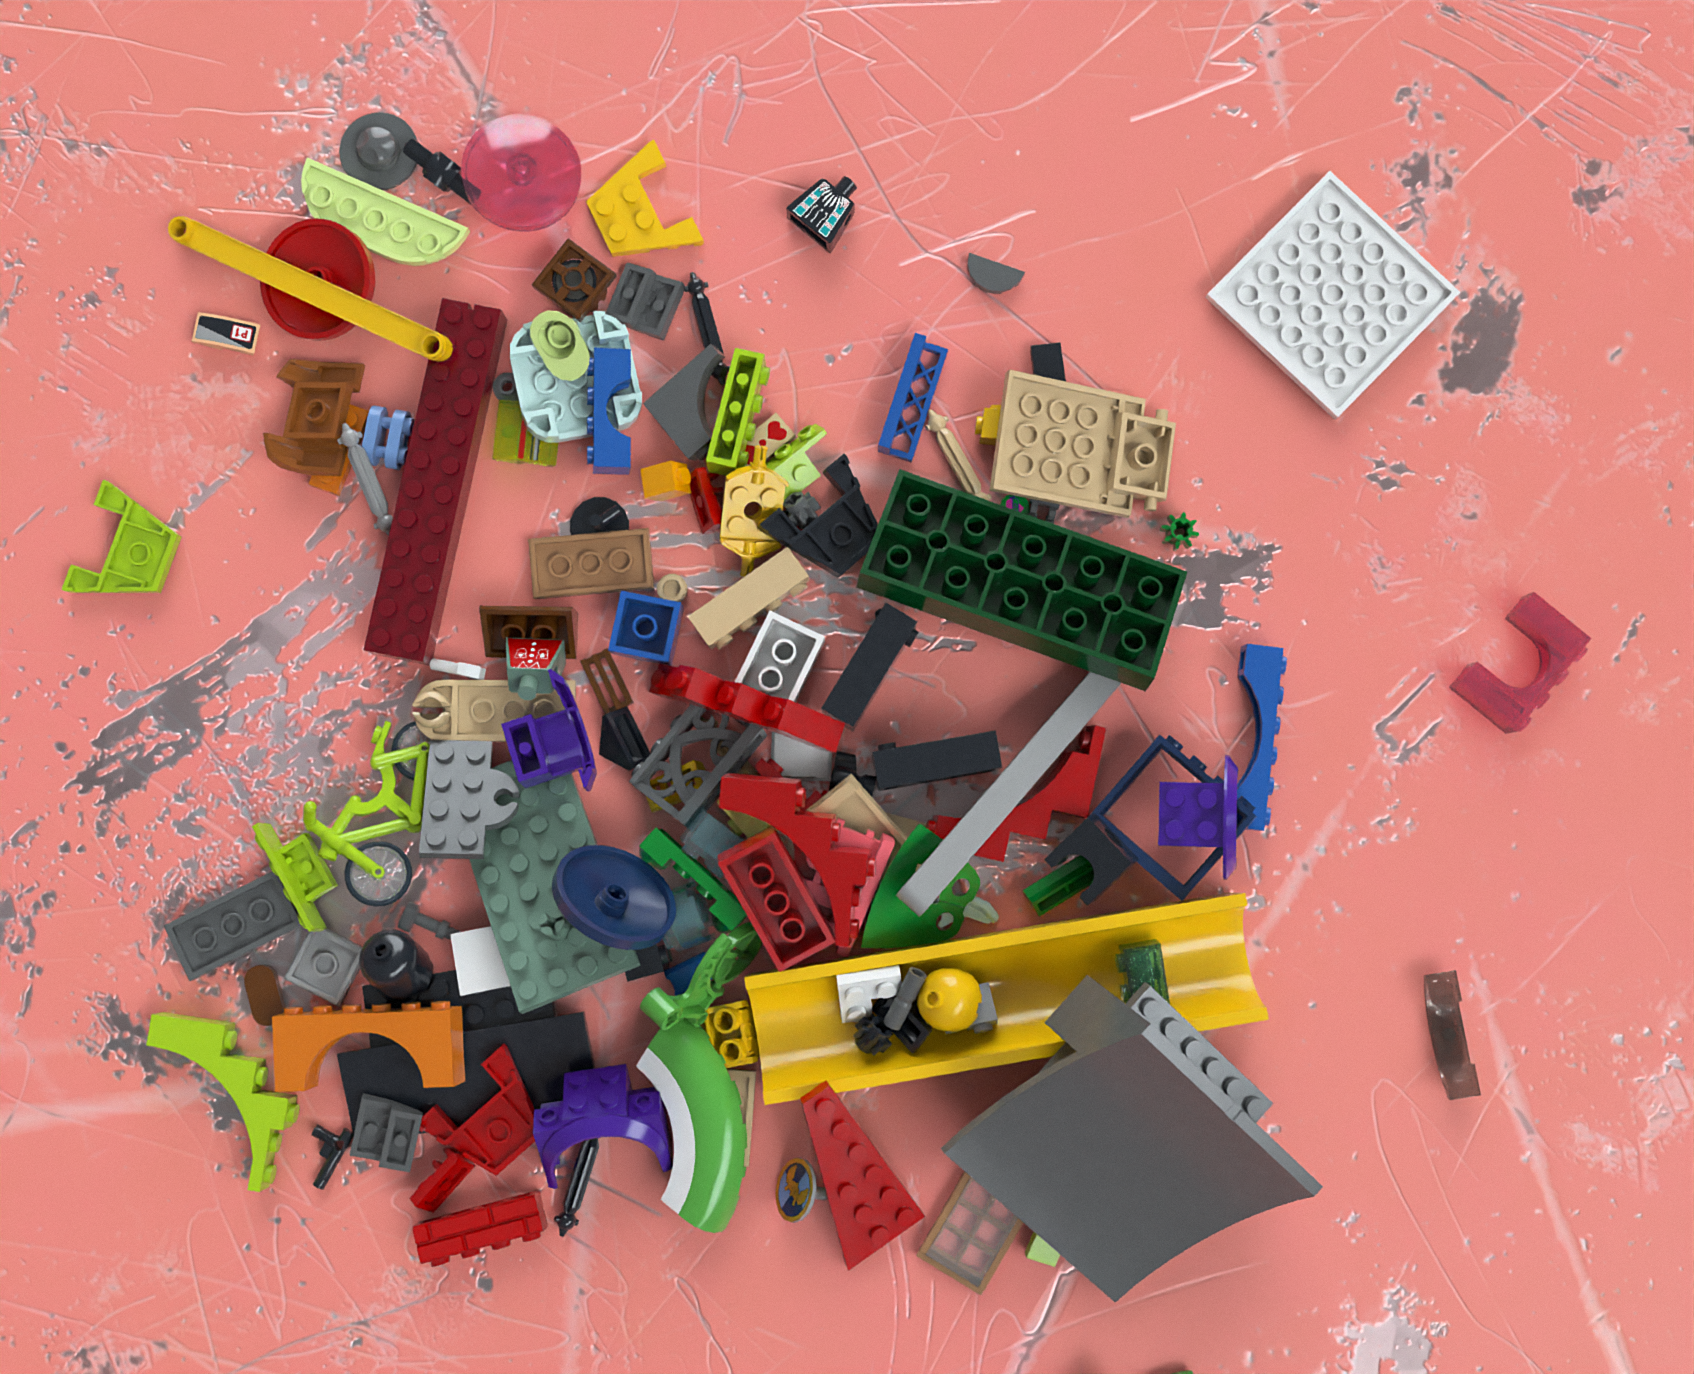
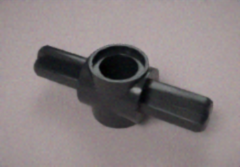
(437, 168)

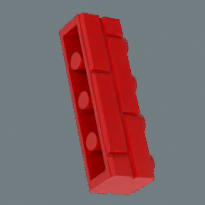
(480, 1227)

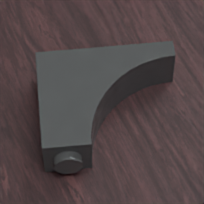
(680, 404)

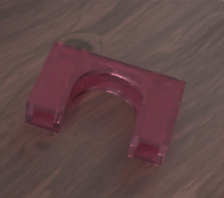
(1558, 645)

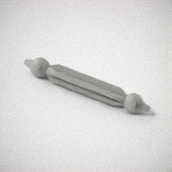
(366, 478)

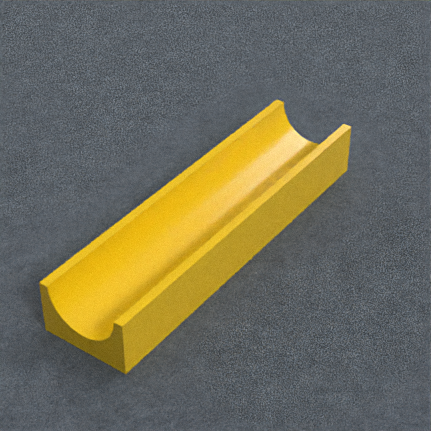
(1028, 979)

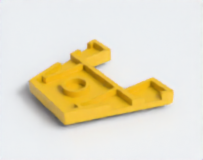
(627, 214)

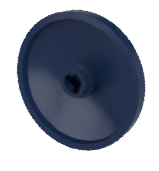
(613, 897)

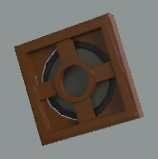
(575, 282)

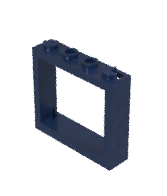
(1196, 768)

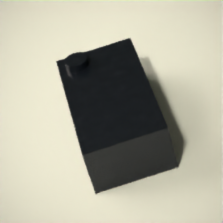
(870, 666)
(935, 760)

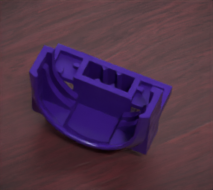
(598, 1106)

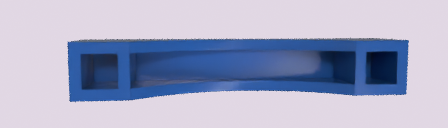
(1260, 675)

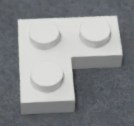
(859, 987)

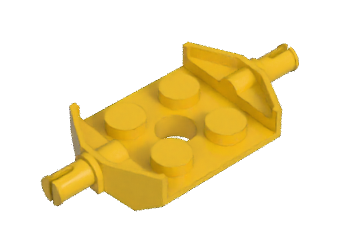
(740, 530)

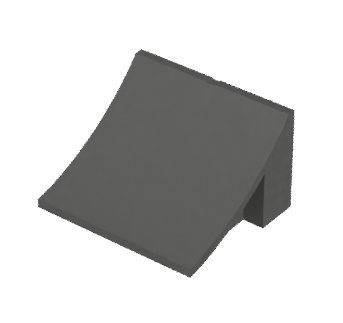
(1129, 1141)

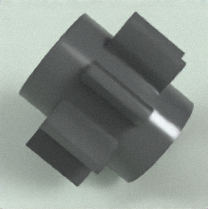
(801, 509)

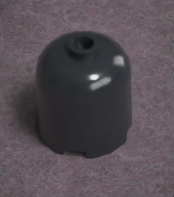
(395, 965)

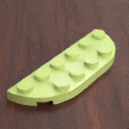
(380, 219)

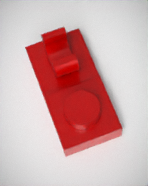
(705, 500)
(442, 1182)

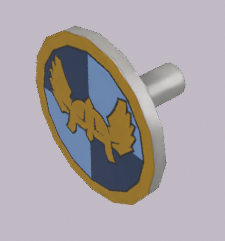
(797, 1190)

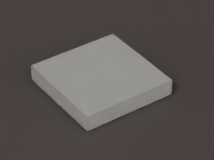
(325, 965)

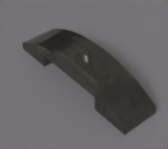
(1448, 1035)

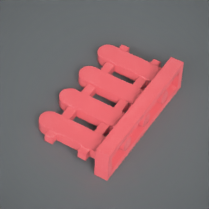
(880, 850)

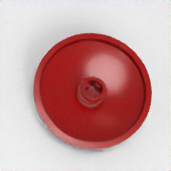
(326, 252)

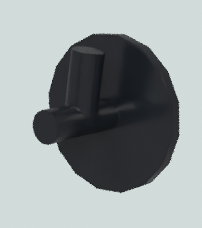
(598, 515)

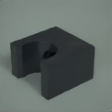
(1102, 849)

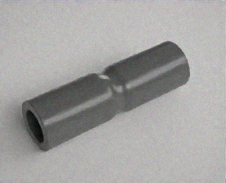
(903, 1001)

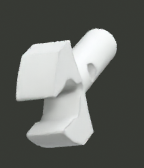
(462, 669)

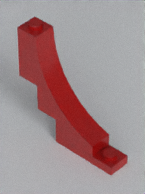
(1065, 791)

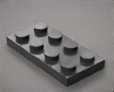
(232, 926)

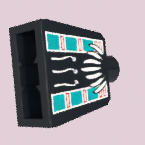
(824, 211)

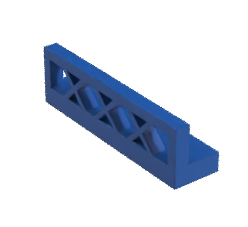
(901, 395)

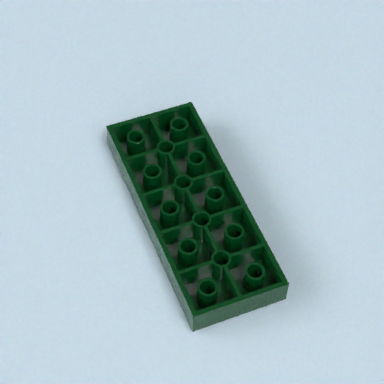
(1022, 580)

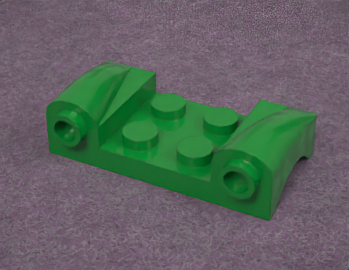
(661, 850)

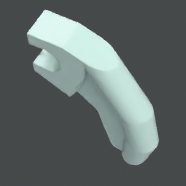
(976, 909)

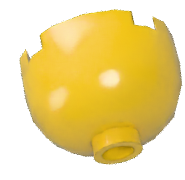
(949, 999)

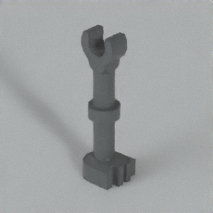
(413, 916)

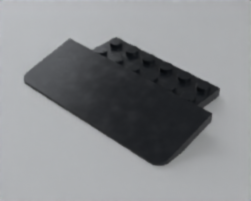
(538, 1041)

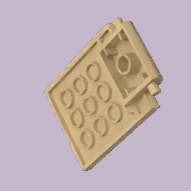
(1080, 446)

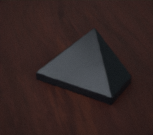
(622, 739)
(913, 1030)

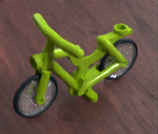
(379, 870)

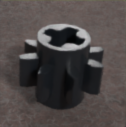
(872, 1035)

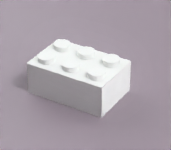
(781, 658)

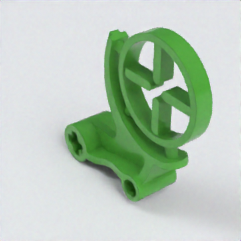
(717, 964)

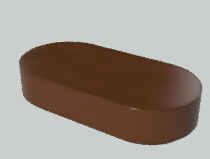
(264, 994)

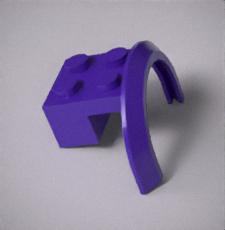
(551, 744)
(1201, 815)

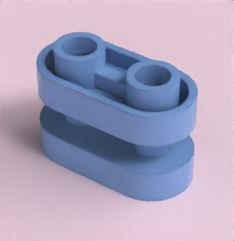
(400, 429)

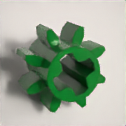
(1180, 539)

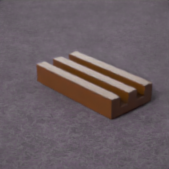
(596, 659)

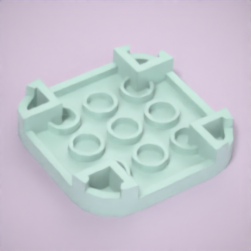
(558, 408)

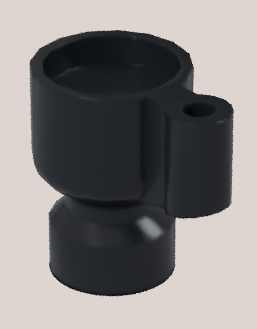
(844, 766)

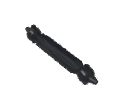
(706, 322)
(577, 1185)

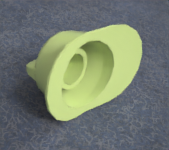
(560, 345)

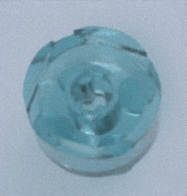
(691, 919)

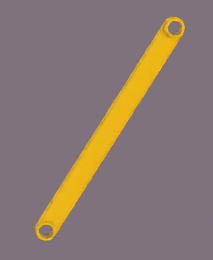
(310, 288)

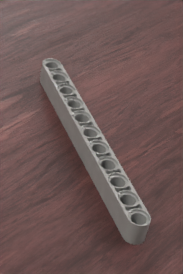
(1005, 792)

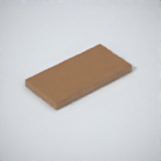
(591, 563)

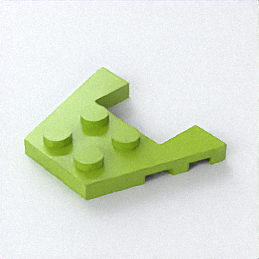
(138, 554)

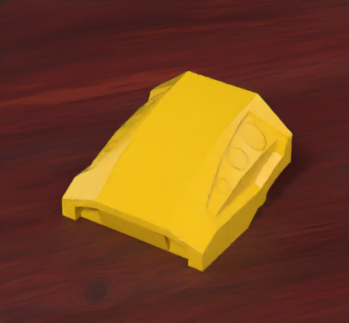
(733, 1033)

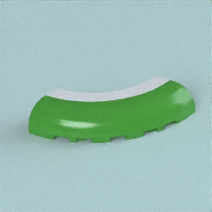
(704, 1125)

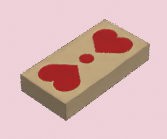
(772, 434)

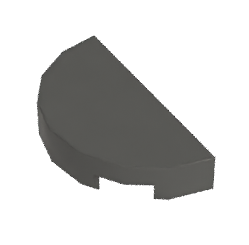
(992, 276)

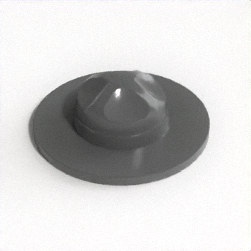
(374, 150)

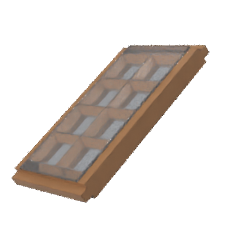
(970, 1235)

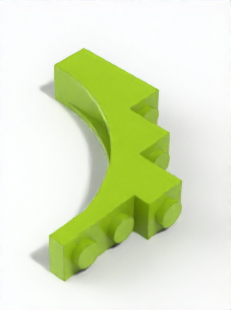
(242, 1076)

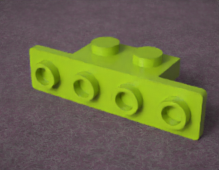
(793, 463)
(300, 871)

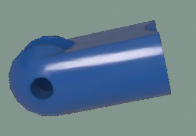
(682, 973)

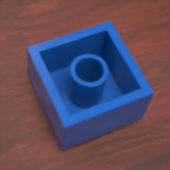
(646, 628)

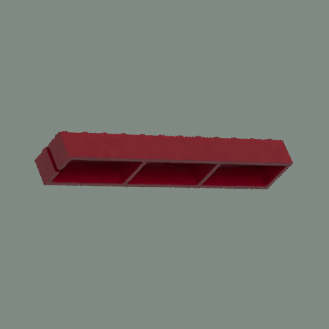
(436, 485)

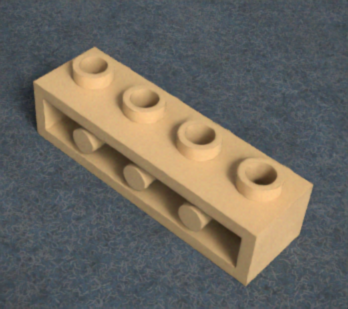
(750, 598)

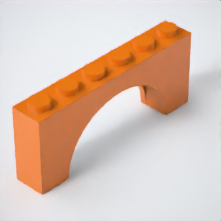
(428, 1033)

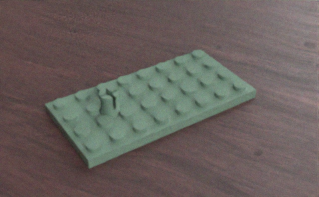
(536, 942)

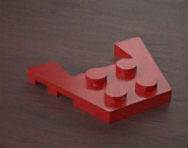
(499, 1128)

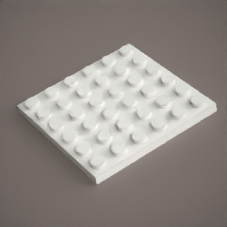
(1332, 295)

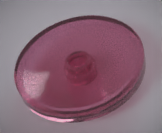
(521, 173)

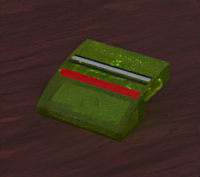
(515, 443)

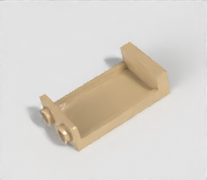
(860, 813)

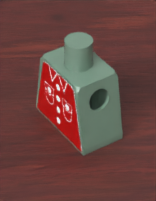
(529, 665)

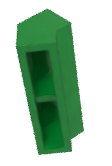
(1060, 885)

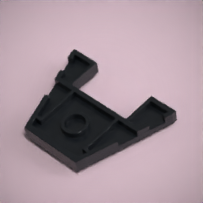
(839, 534)

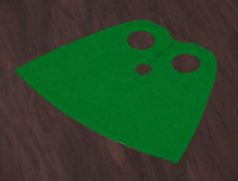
(893, 922)

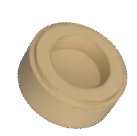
(672, 588)

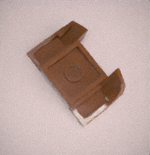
(315, 416)

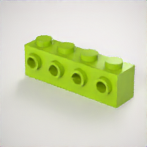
(736, 412)

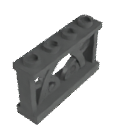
(740, 750)

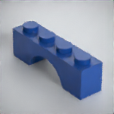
(610, 375)

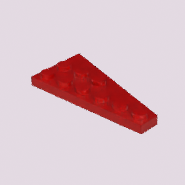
(860, 1186)

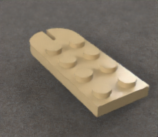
(478, 708)

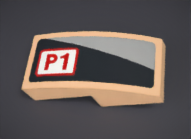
(226, 333)

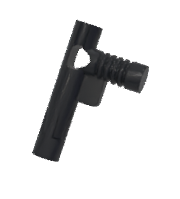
(330, 1151)

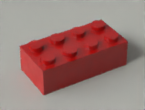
(776, 898)

